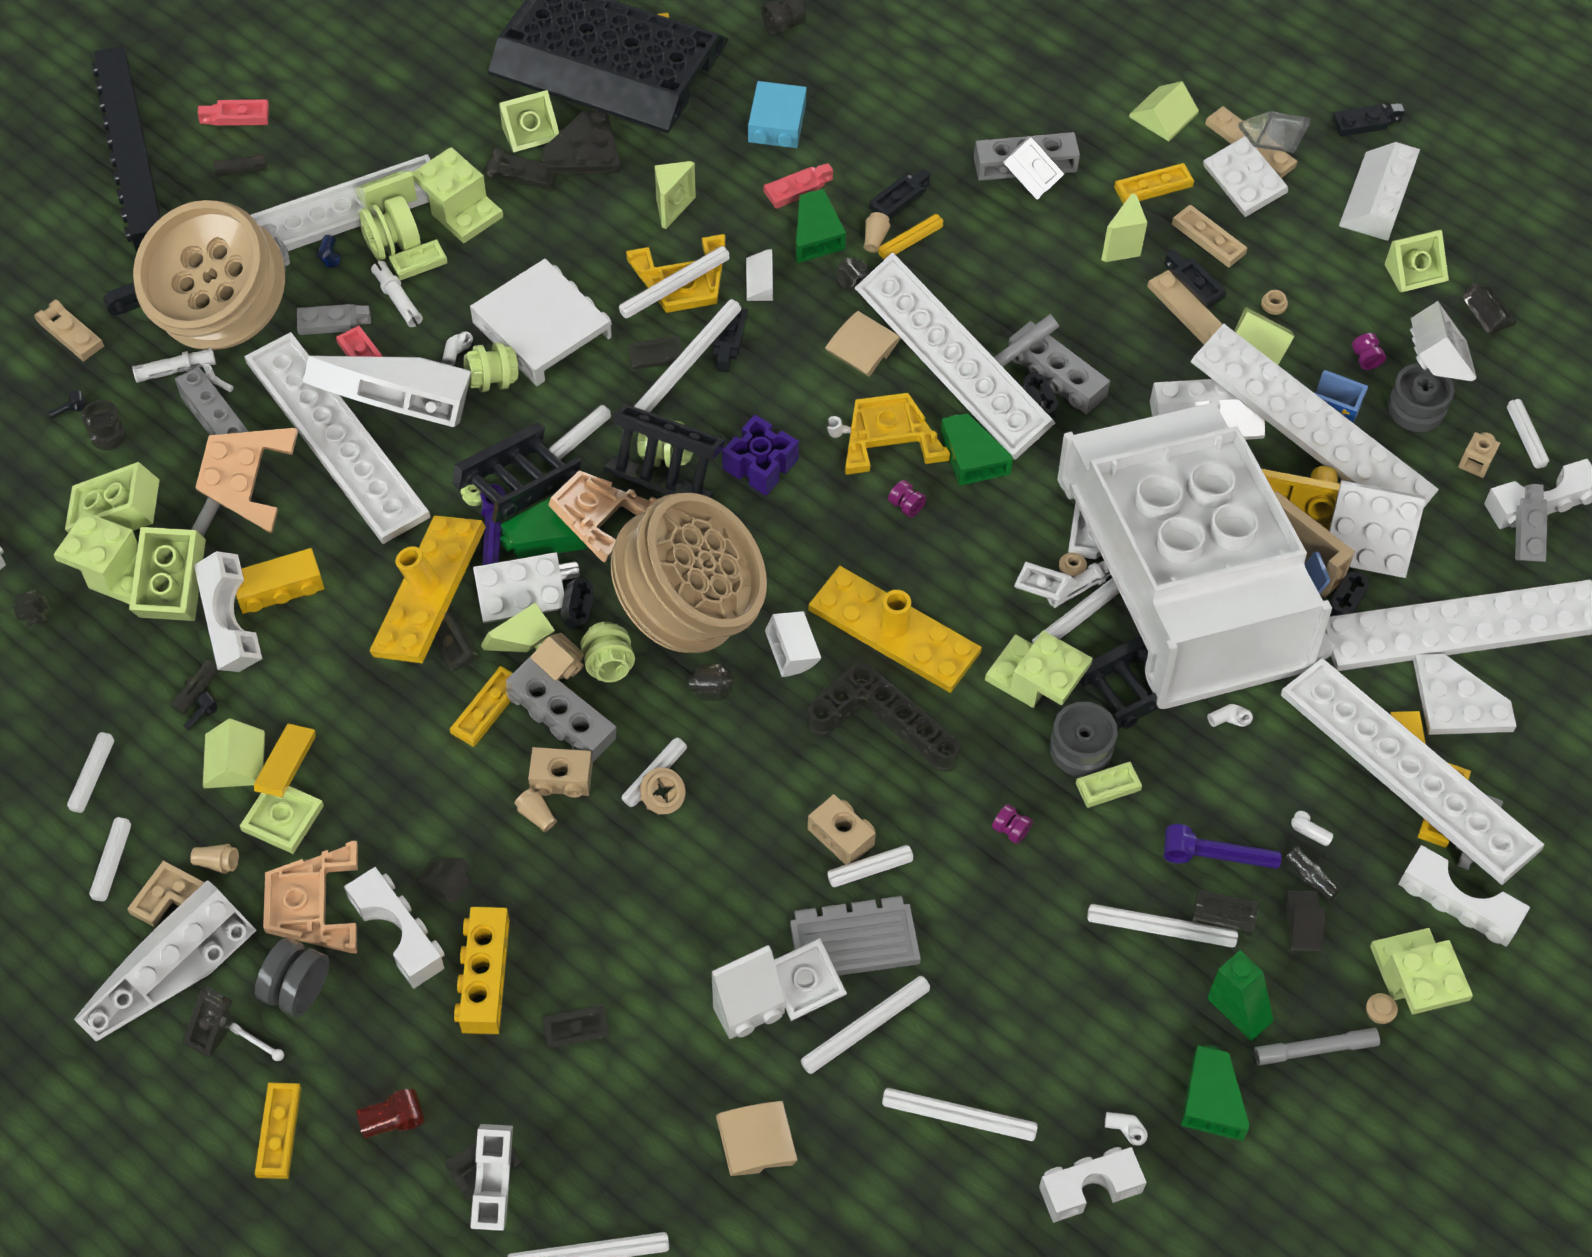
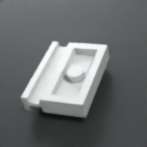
(1033, 167)

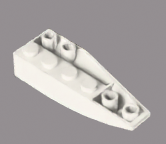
(395, 383)
(168, 961)

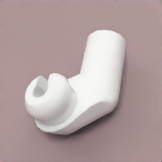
(456, 345)
(1232, 714)
(1302, 824)
(1129, 1125)

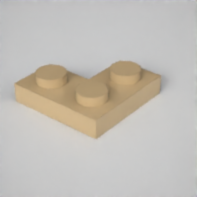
(163, 888)

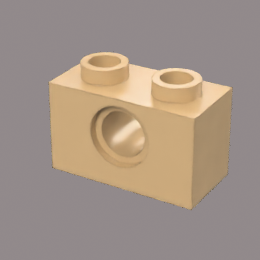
(559, 657)
(548, 762)
(847, 845)

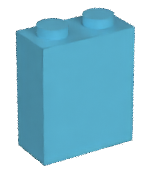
(777, 114)

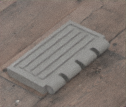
(862, 938)

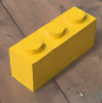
(279, 581)

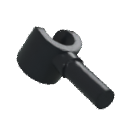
(76, 403)
(207, 707)

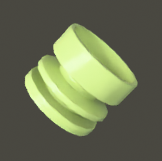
(388, 228)

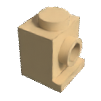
(1482, 449)

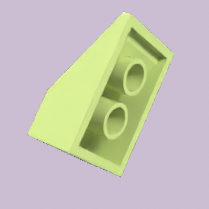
(118, 496)

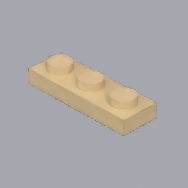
(1209, 236)

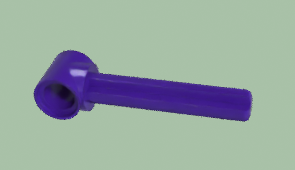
(492, 532)
(1182, 845)

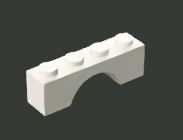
(1572, 489)
(218, 583)
(375, 899)
(1494, 916)

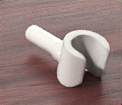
(214, 379)
(837, 428)

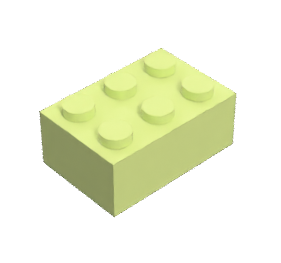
(166, 575)

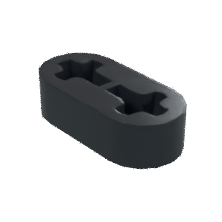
(121, 299)
(1045, 393)
(1353, 598)
(581, 604)

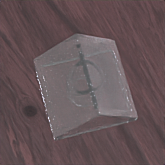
(1275, 131)

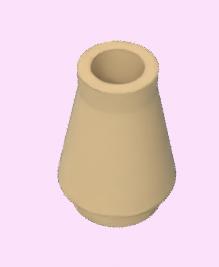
(875, 231)
(535, 809)
(217, 858)

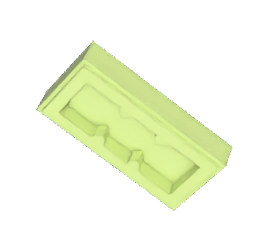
(418, 259)
(1108, 784)

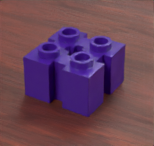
(760, 455)

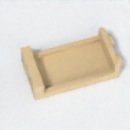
(1316, 538)

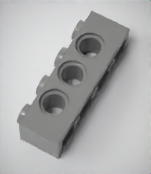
(990, 154)
(1064, 371)
(207, 404)
(531, 679)

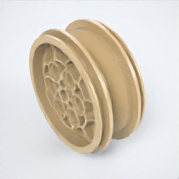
(170, 267)
(688, 573)

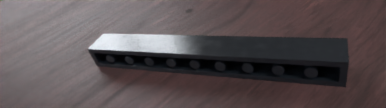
(128, 143)

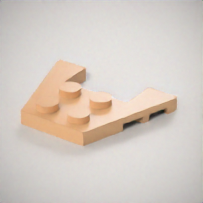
(232, 468)
(588, 503)
(298, 900)

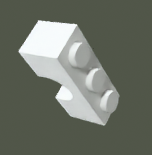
(1115, 1171)
(492, 1177)

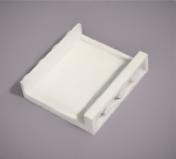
(539, 318)

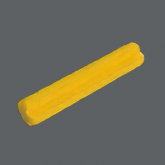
(911, 236)

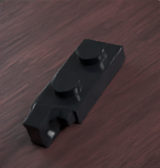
(1367, 118)
(900, 194)
(1195, 279)
(729, 341)

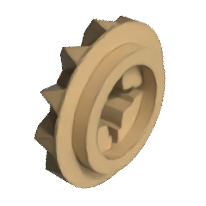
(666, 778)

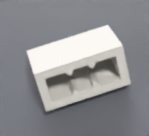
(792, 643)

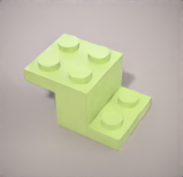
(457, 195)
(103, 554)
(1038, 669)
(1421, 971)

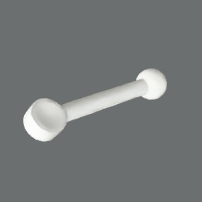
(277, 1054)

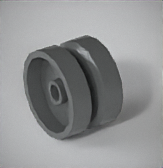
(1420, 399)
(1083, 738)
(292, 977)

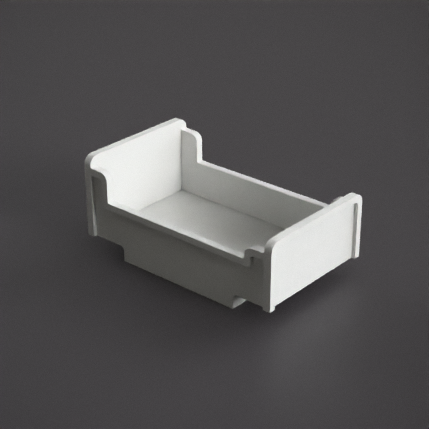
(1197, 552)

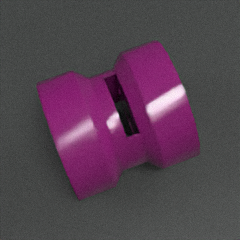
(1368, 350)
(907, 499)
(1012, 824)

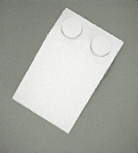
(748, 993)

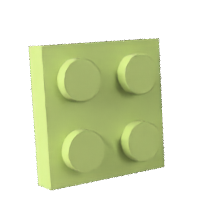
(282, 820)

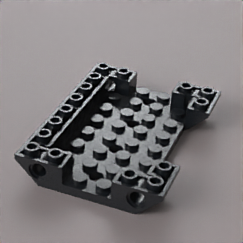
(599, 65)

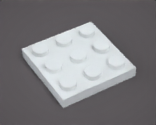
(1377, 526)

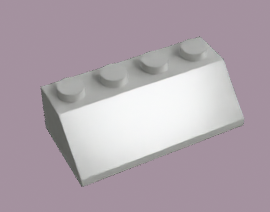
(1379, 190)
(1441, 344)
(1180, 395)

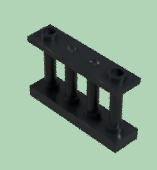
(671, 432)
(508, 451)
(1118, 661)

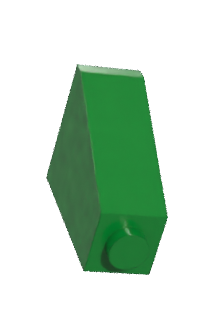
(817, 227)
(973, 450)
(539, 533)
(1242, 995)
(1213, 1096)

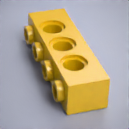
(485, 1015)

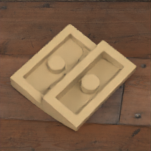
(862, 343)
(756, 1138)

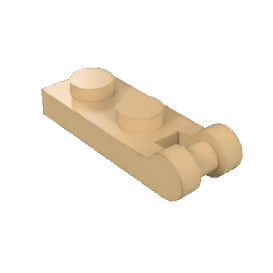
(69, 330)

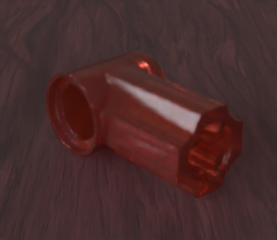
(399, 1112)

